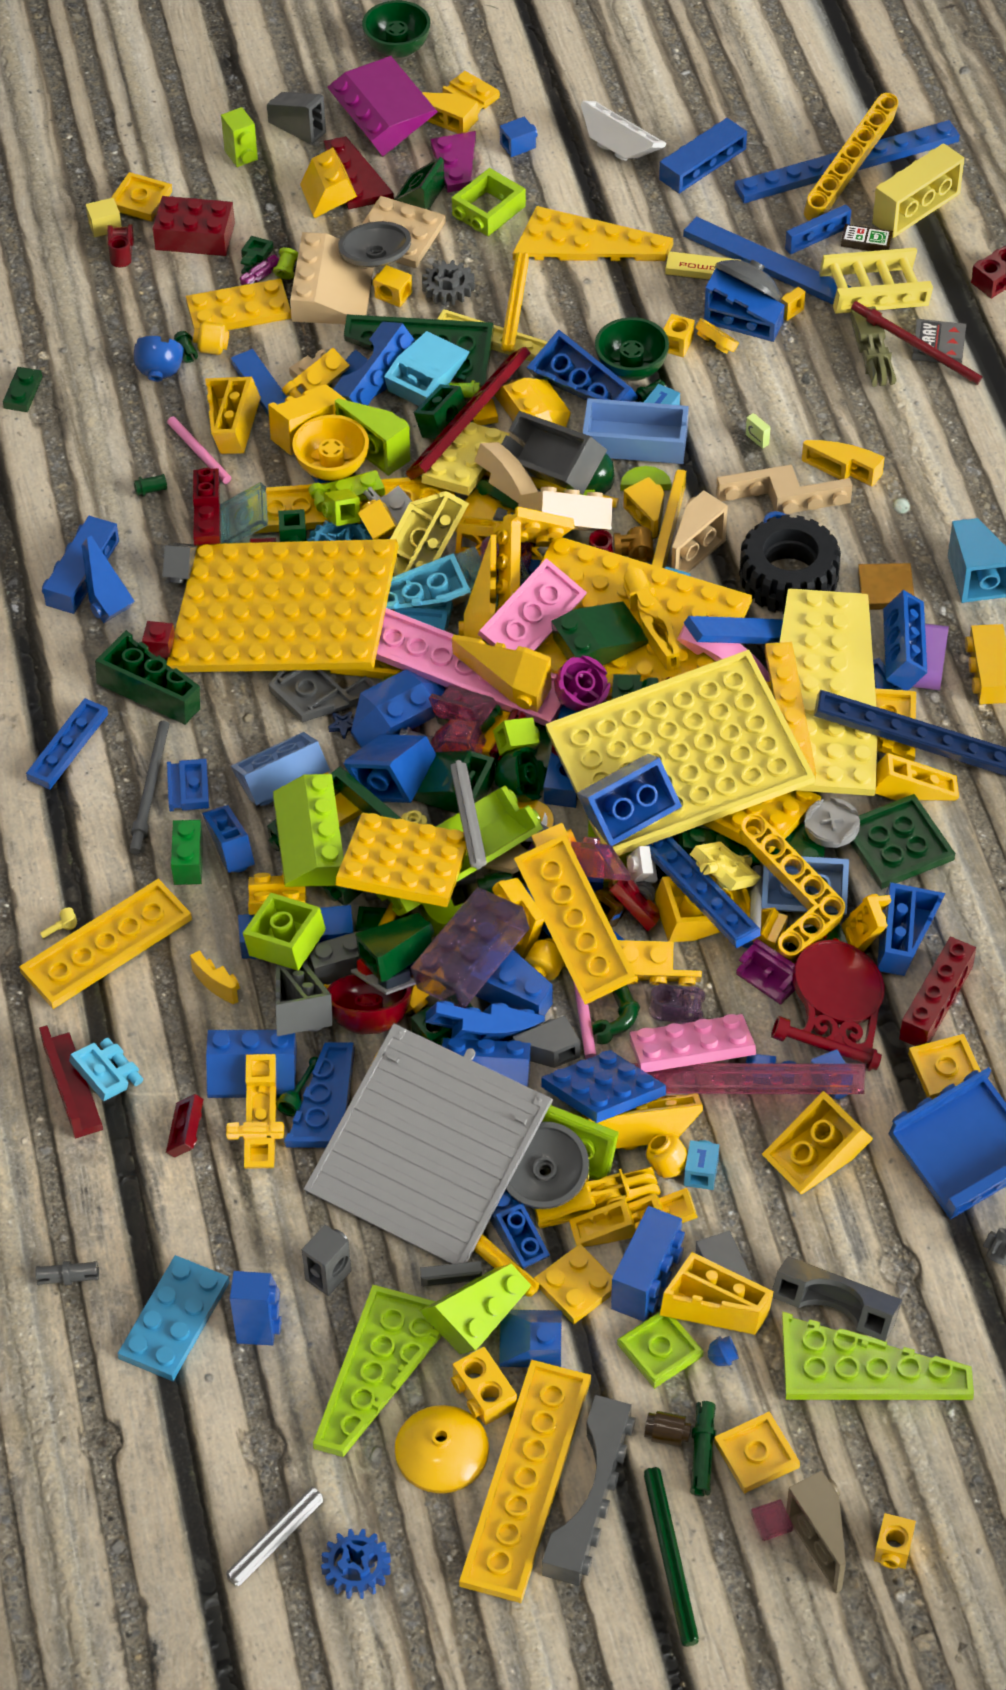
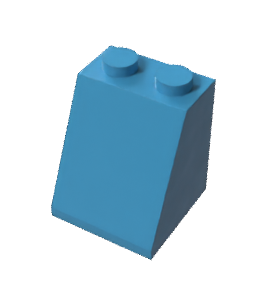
(977, 561)

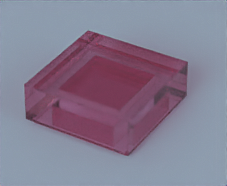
(771, 1520)

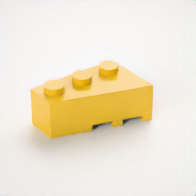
(232, 411)
(294, 412)
(716, 1297)

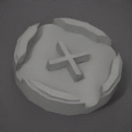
(832, 823)

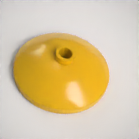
(445, 1464)

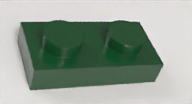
(22, 389)

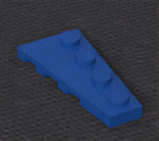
(325, 1098)

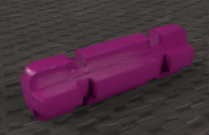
(259, 271)

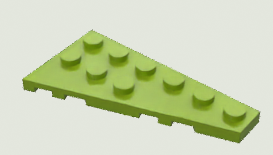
(380, 1358)
(853, 1366)

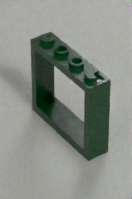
(362, 799)

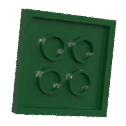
(900, 842)

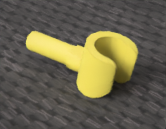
(68, 922)

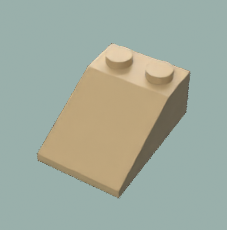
(699, 531)

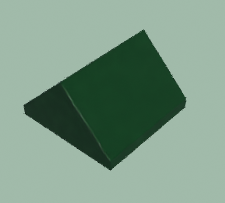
(423, 185)

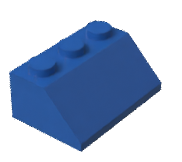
(629, 799)
(503, 1057)
(227, 1060)

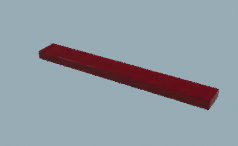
(467, 413)

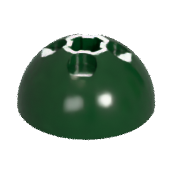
(396, 28)
(632, 347)

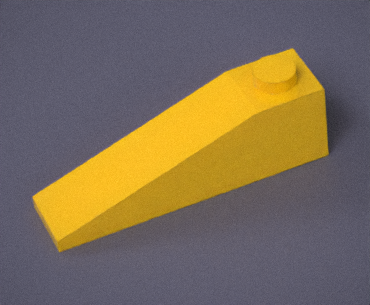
(483, 596)
(517, 674)

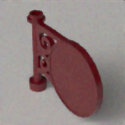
(841, 989)

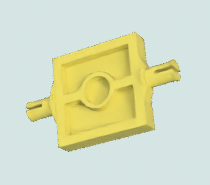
(729, 868)

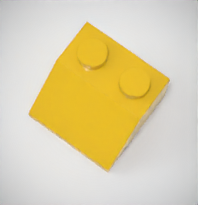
(326, 183)

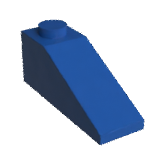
(105, 589)
(229, 839)

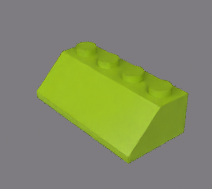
(308, 831)

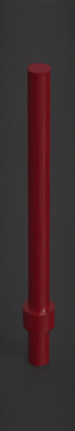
(875, 318)

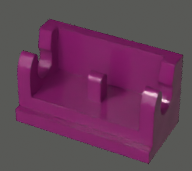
(767, 971)

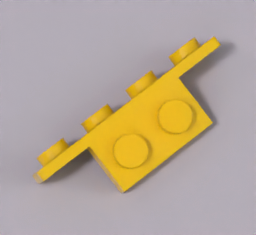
(654, 963)

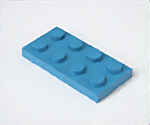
(173, 1318)

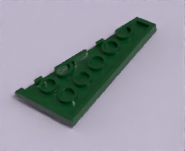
(469, 335)

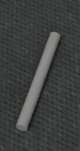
(756, 898)

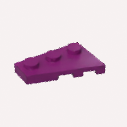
(458, 158)

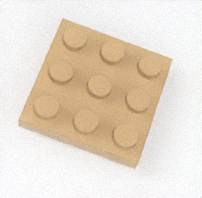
(420, 222)

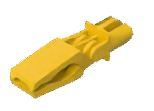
(651, 614)
(600, 1193)

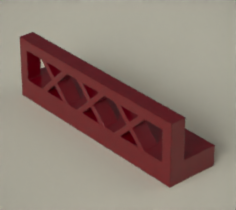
(70, 1084)

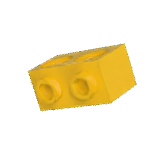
(489, 1384)

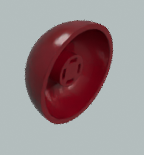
(364, 1008)

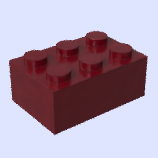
(194, 225)

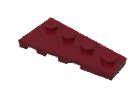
(363, 177)

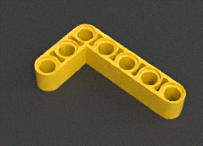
(795, 884)

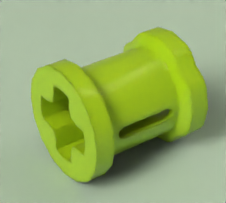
(286, 263)

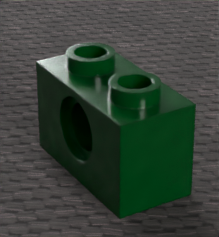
(439, 410)

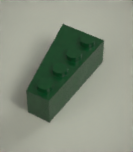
(147, 679)

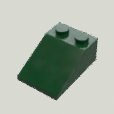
(598, 632)

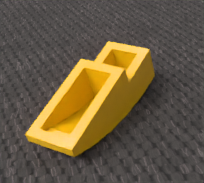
(843, 460)

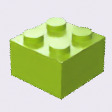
(284, 931)

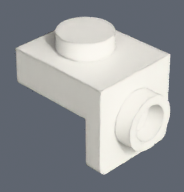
(641, 865)

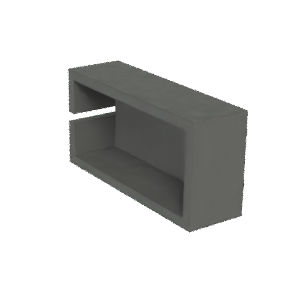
(554, 452)

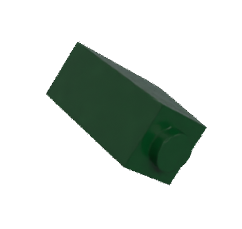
(394, 945)

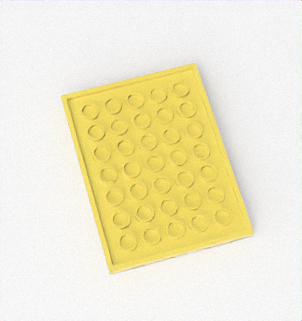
(712, 732)

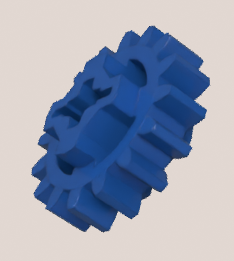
(349, 1575)

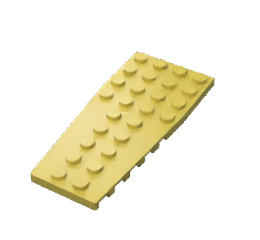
(834, 655)

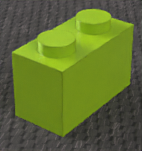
(239, 137)

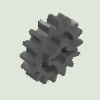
(448, 282)

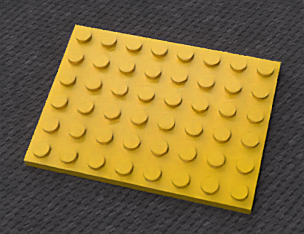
(680, 595)
(284, 606)

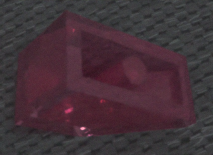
(459, 736)
(599, 860)

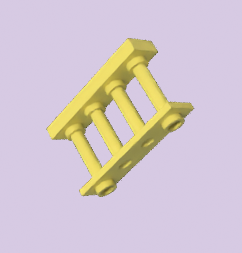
(882, 296)

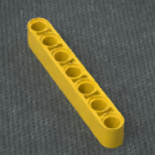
(851, 156)

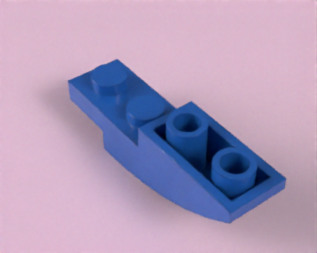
(494, 1023)
(518, 1232)

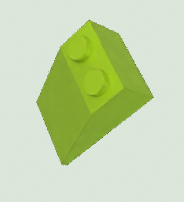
(386, 432)

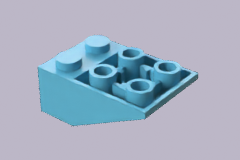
(424, 367)

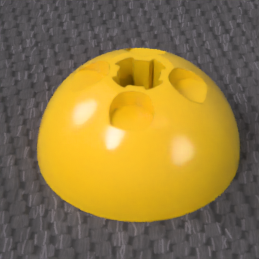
(331, 447)

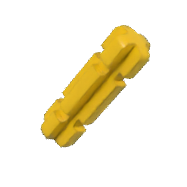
(254, 1130)

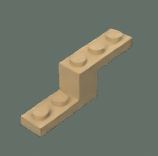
(784, 489)

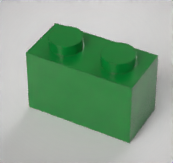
(187, 852)

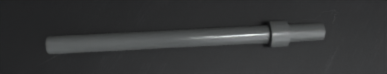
(140, 826)

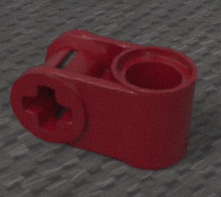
(120, 245)

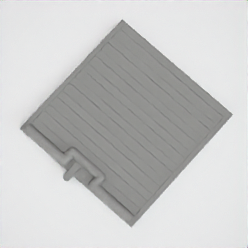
(428, 1145)

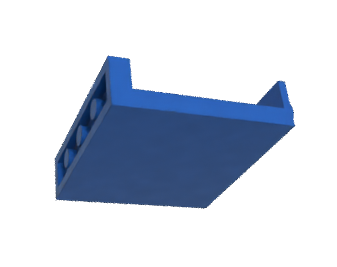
(957, 1142)

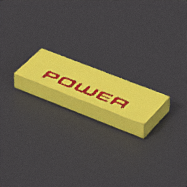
(691, 265)

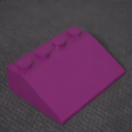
(382, 102)

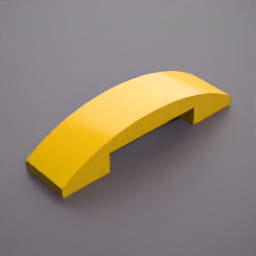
(260, 1108)

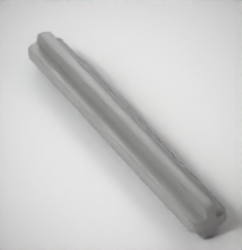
(468, 815)

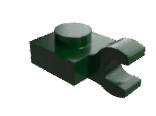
(255, 251)
(625, 684)

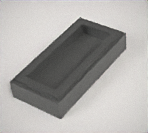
(450, 1273)

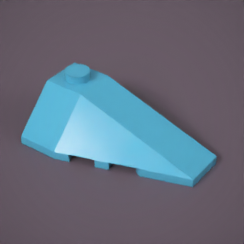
(428, 584)

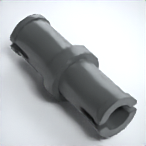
(67, 1273)

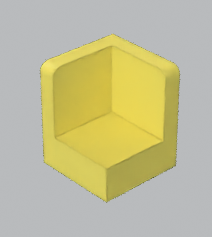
(102, 214)

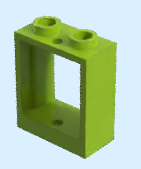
(510, 193)

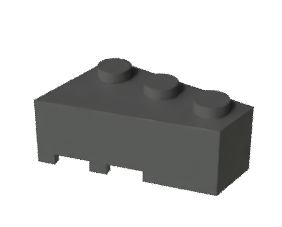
(301, 1001)

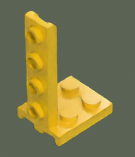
(522, 527)

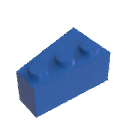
(741, 307)
(908, 922)
(255, 1308)

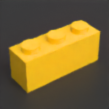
(988, 662)

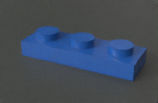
(817, 229)

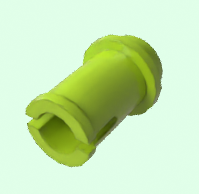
(468, 389)

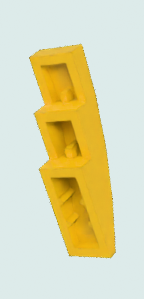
(621, 1219)

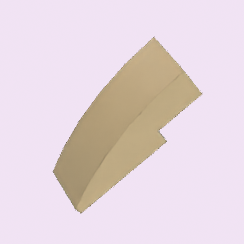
(505, 470)

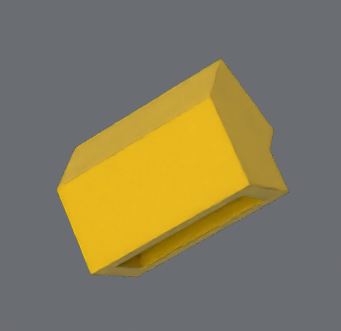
(772, 926)

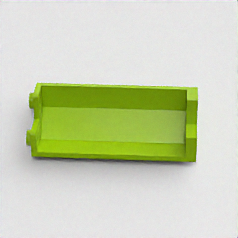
(501, 828)

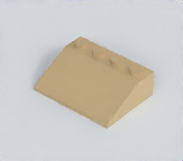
(326, 283)

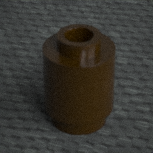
(667, 1428)

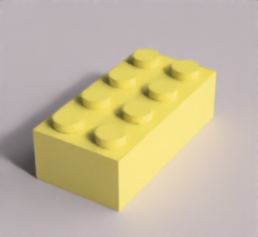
(918, 190)

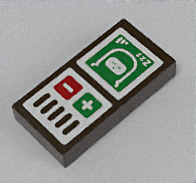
(866, 238)

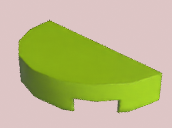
(639, 473)

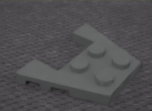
(314, 693)

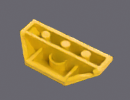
(534, 398)
(661, 1116)

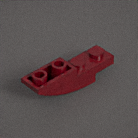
(206, 506)

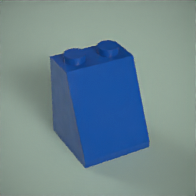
(392, 766)

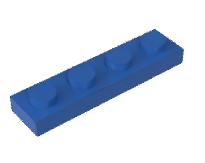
(67, 743)

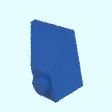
(530, 1336)

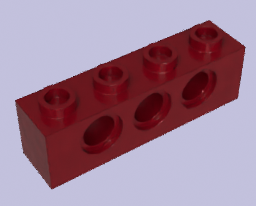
(937, 992)

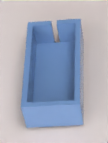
(638, 429)

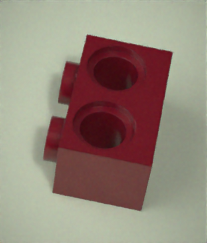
(990, 273)

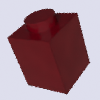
(159, 638)

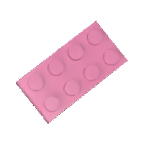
(529, 611)
(692, 1043)

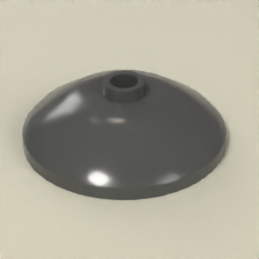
(374, 244)
(752, 275)
(562, 1153)

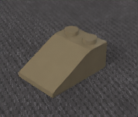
(816, 1518)

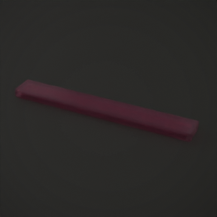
(763, 1078)

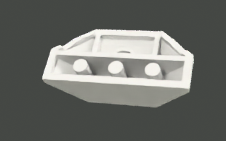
(617, 133)

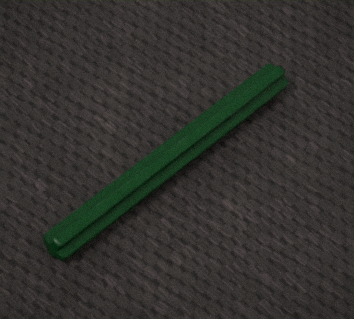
(671, 1557)

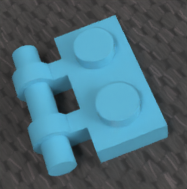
(100, 1073)

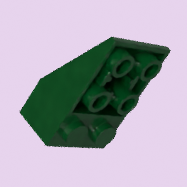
(438, 786)

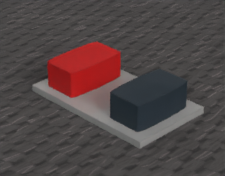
(395, 983)

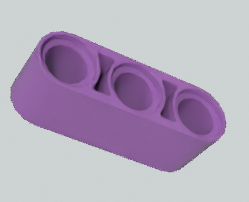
(935, 647)

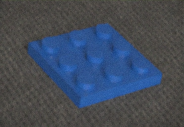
(603, 1086)

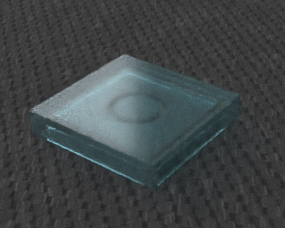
(243, 514)

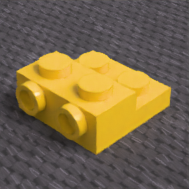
(263, 884)
(515, 892)

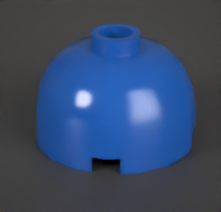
(157, 358)

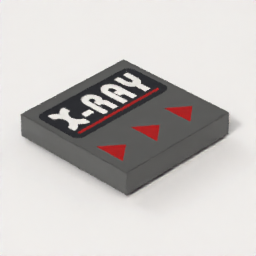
(942, 335)

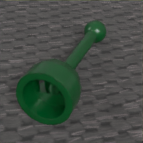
(290, 1101)

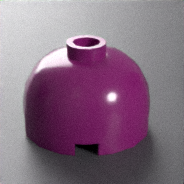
(581, 683)

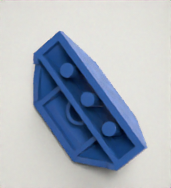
(394, 705)

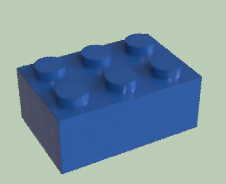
(647, 1264)

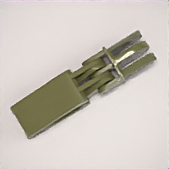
(875, 354)

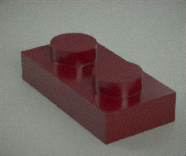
(643, 910)
(184, 1125)

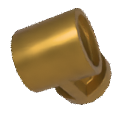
(636, 544)

